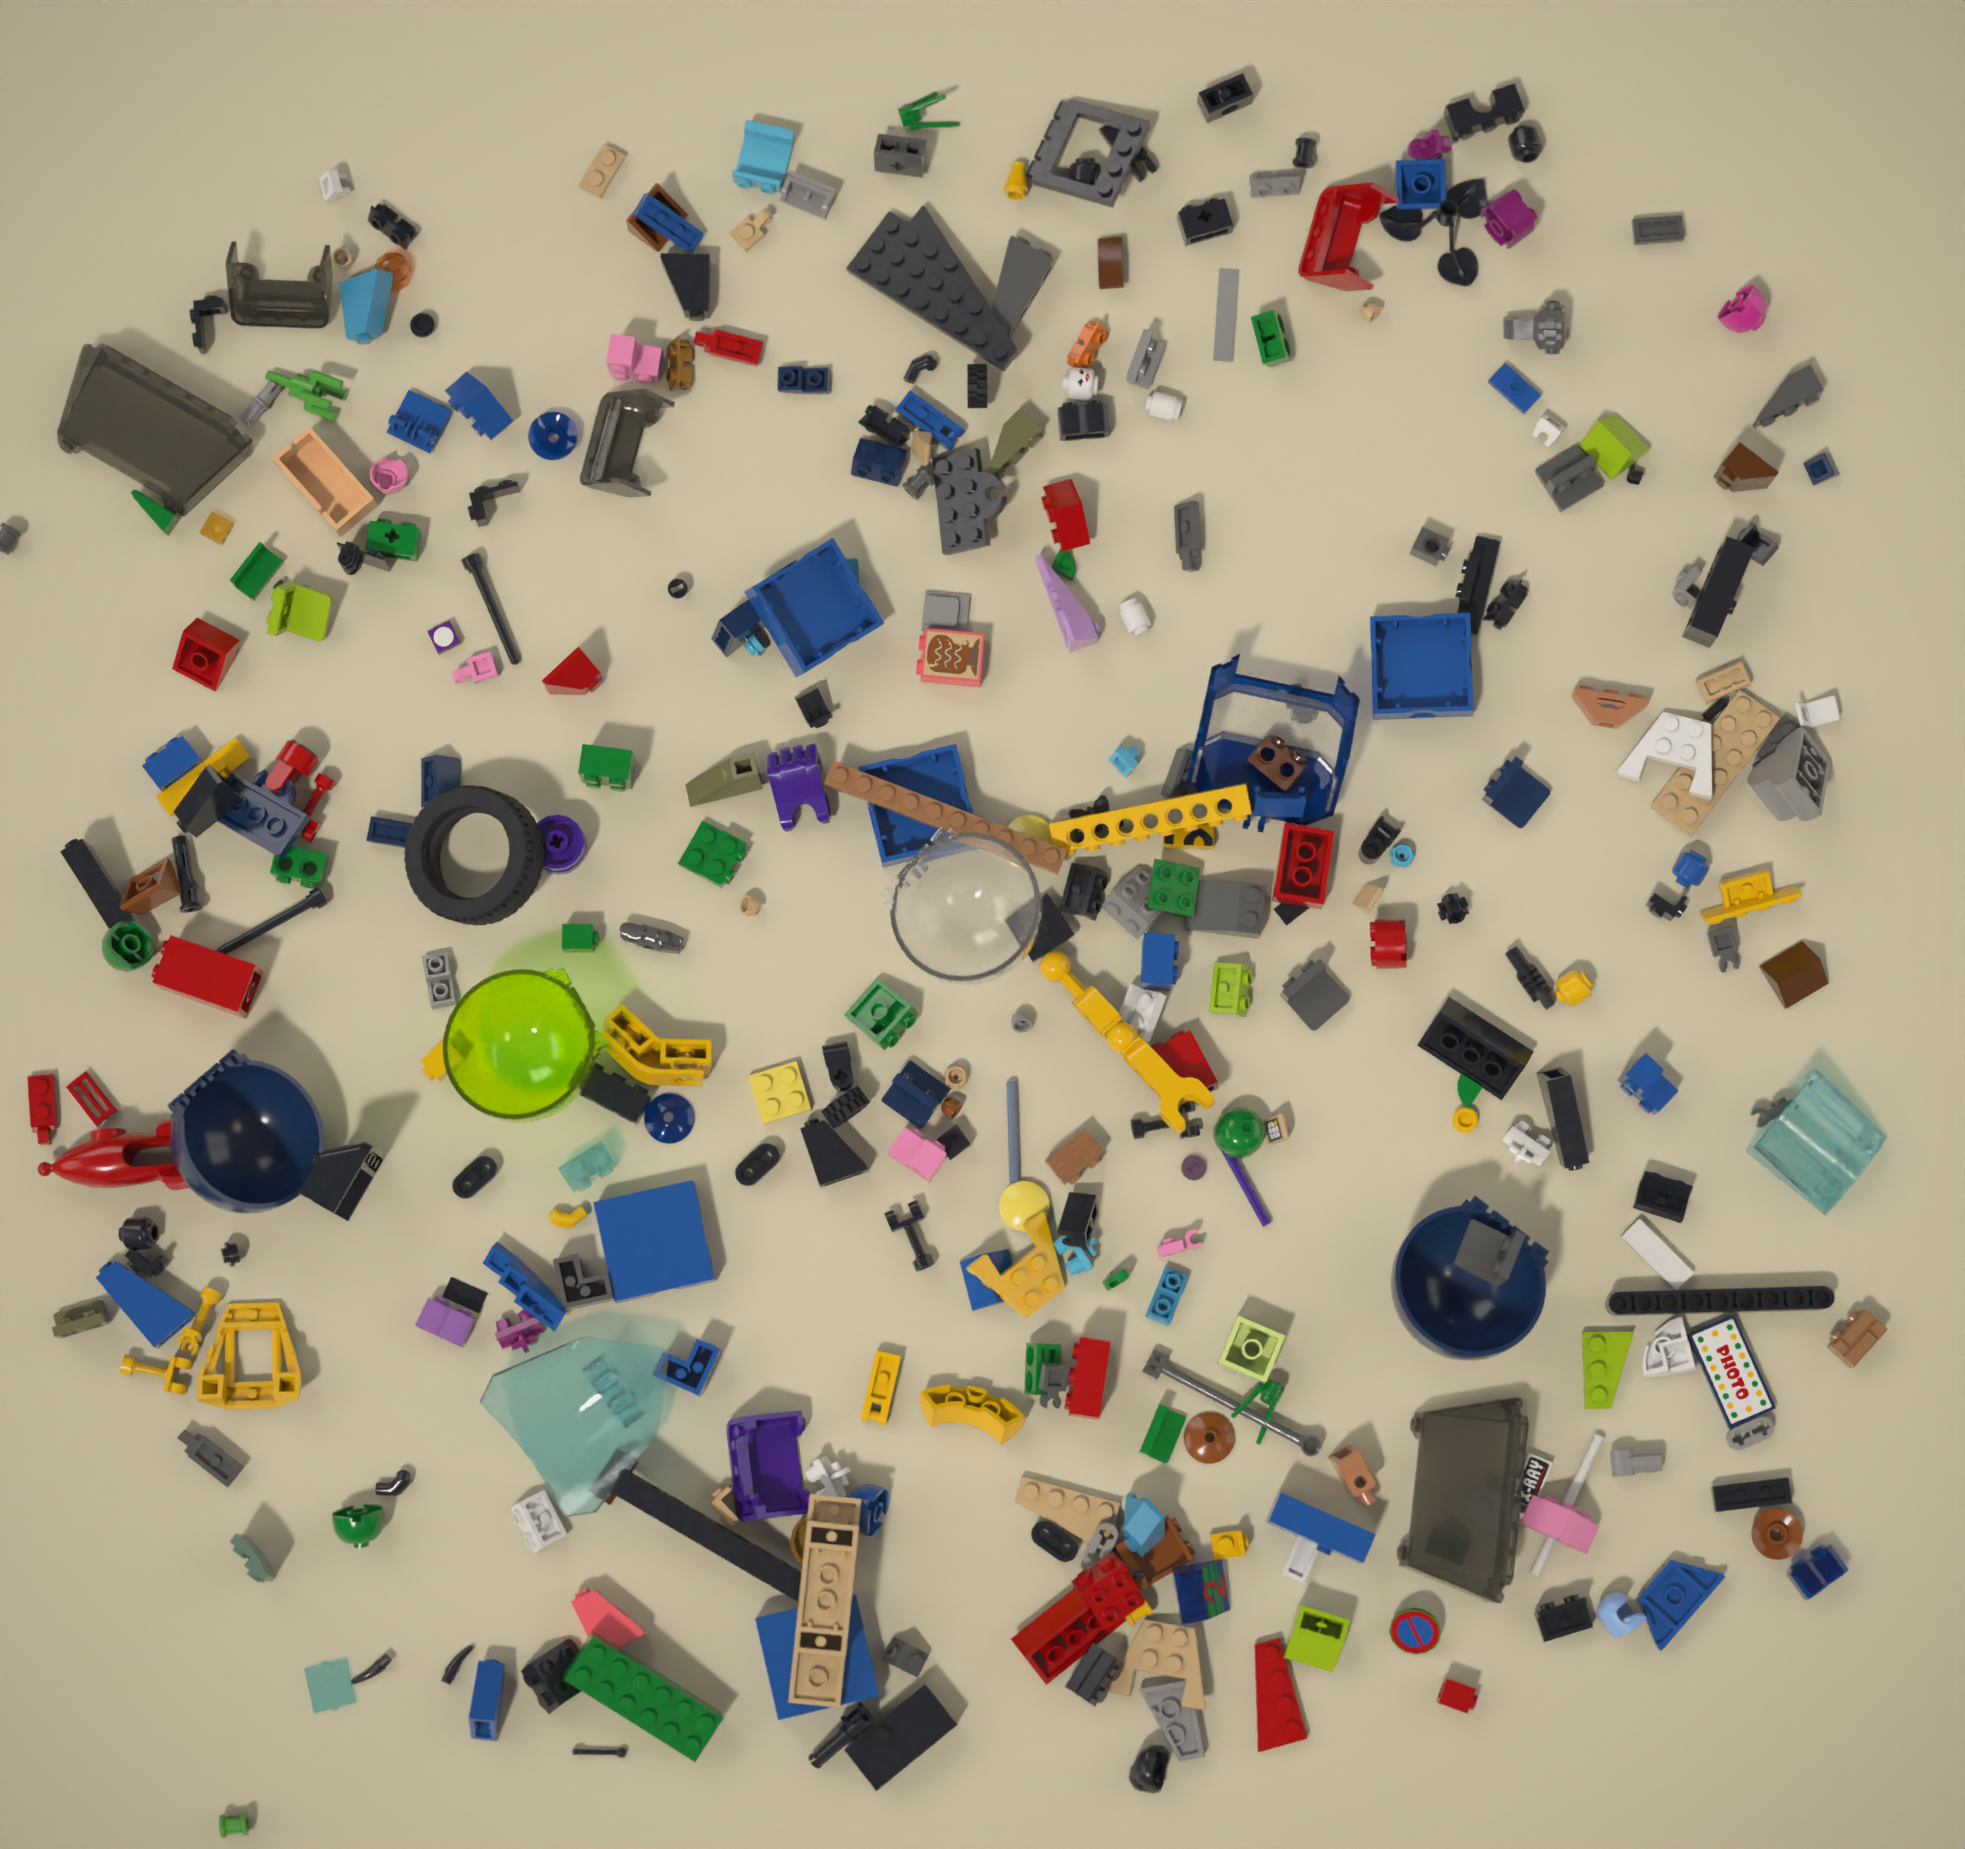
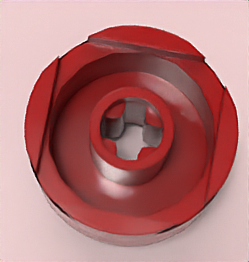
(1390, 943)

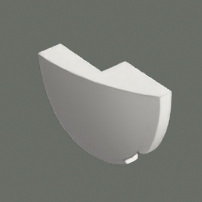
(1669, 1351)

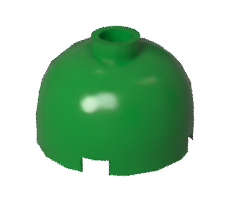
(127, 946)
(1239, 1132)
(359, 1524)

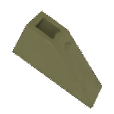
(1015, 437)
(726, 780)

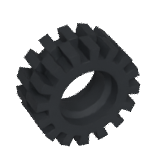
(977, 385)
(845, 1107)

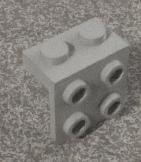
(1129, 903)

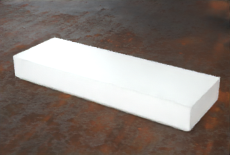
(1657, 1254)

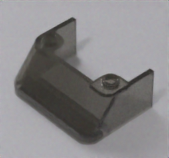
(279, 302)
(617, 440)

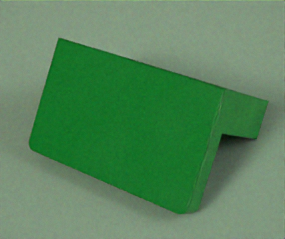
(256, 571)
(1162, 1434)

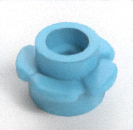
(754, 645)
(1406, 851)

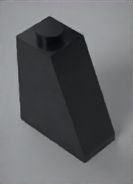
(690, 282)
(206, 802)
(829, 1154)

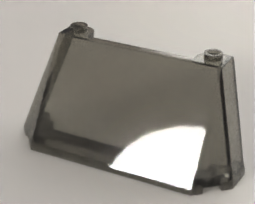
(149, 428)
(1467, 1496)

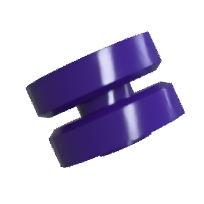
(573, 844)

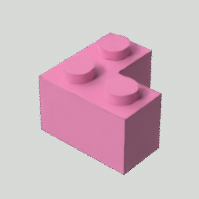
(633, 361)
(918, 1155)
(1560, 1522)

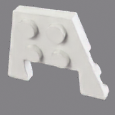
(1678, 743)

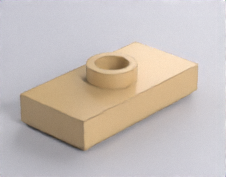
(1723, 682)

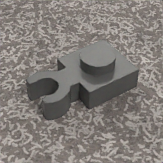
(1723, 944)
(1052, 1380)

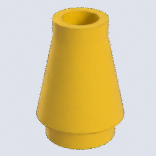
(1016, 182)

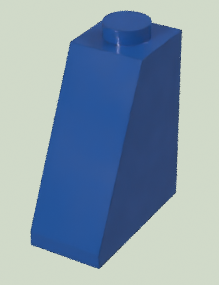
(487, 1700)

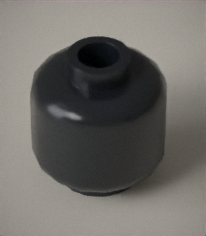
(1525, 144)
(1085, 170)
(138, 1233)

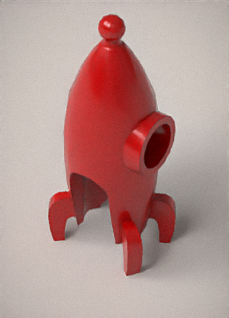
(109, 1157)

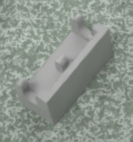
(807, 194)

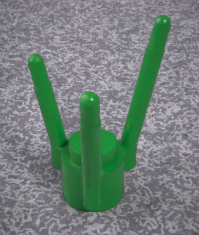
(910, 113)
(1270, 1395)

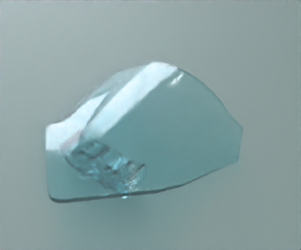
(582, 1414)

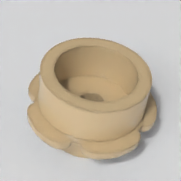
(949, 1076)

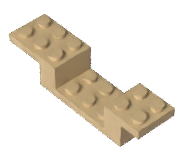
(825, 1600)

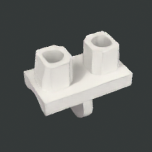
(1524, 1147)
(831, 1476)

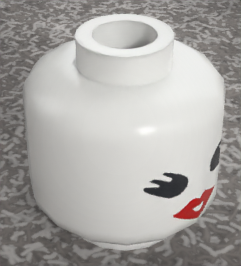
(1080, 383)

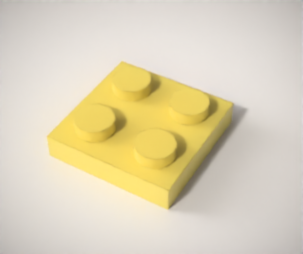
(779, 1092)

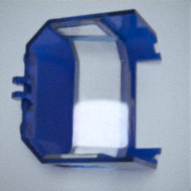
(1245, 710)

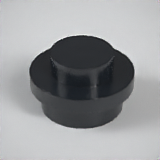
(422, 325)
(230, 1254)

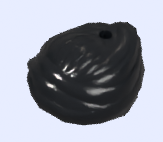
(1149, 1769)

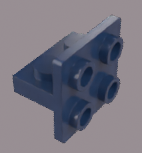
(915, 1094)

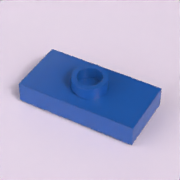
(1514, 388)

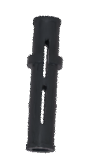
(847, 1733)

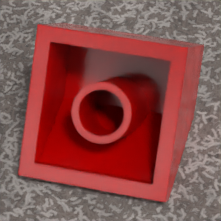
(205, 653)

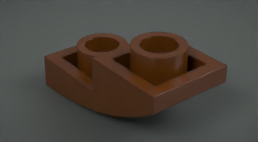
(1110, 263)

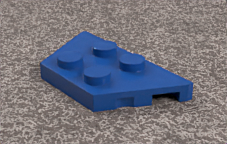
(1674, 1598)

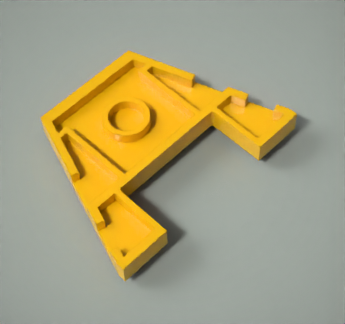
(1032, 1278)

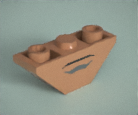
(1608, 707)

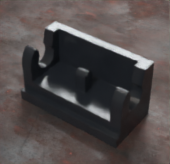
(1078, 1219)

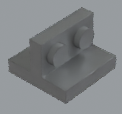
(1569, 478)

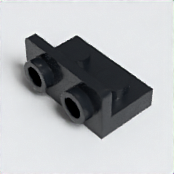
(1084, 891)

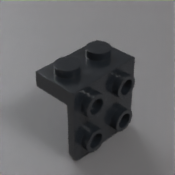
(547, 1676)

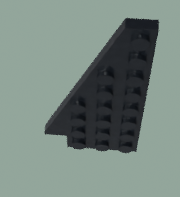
(925, 276)

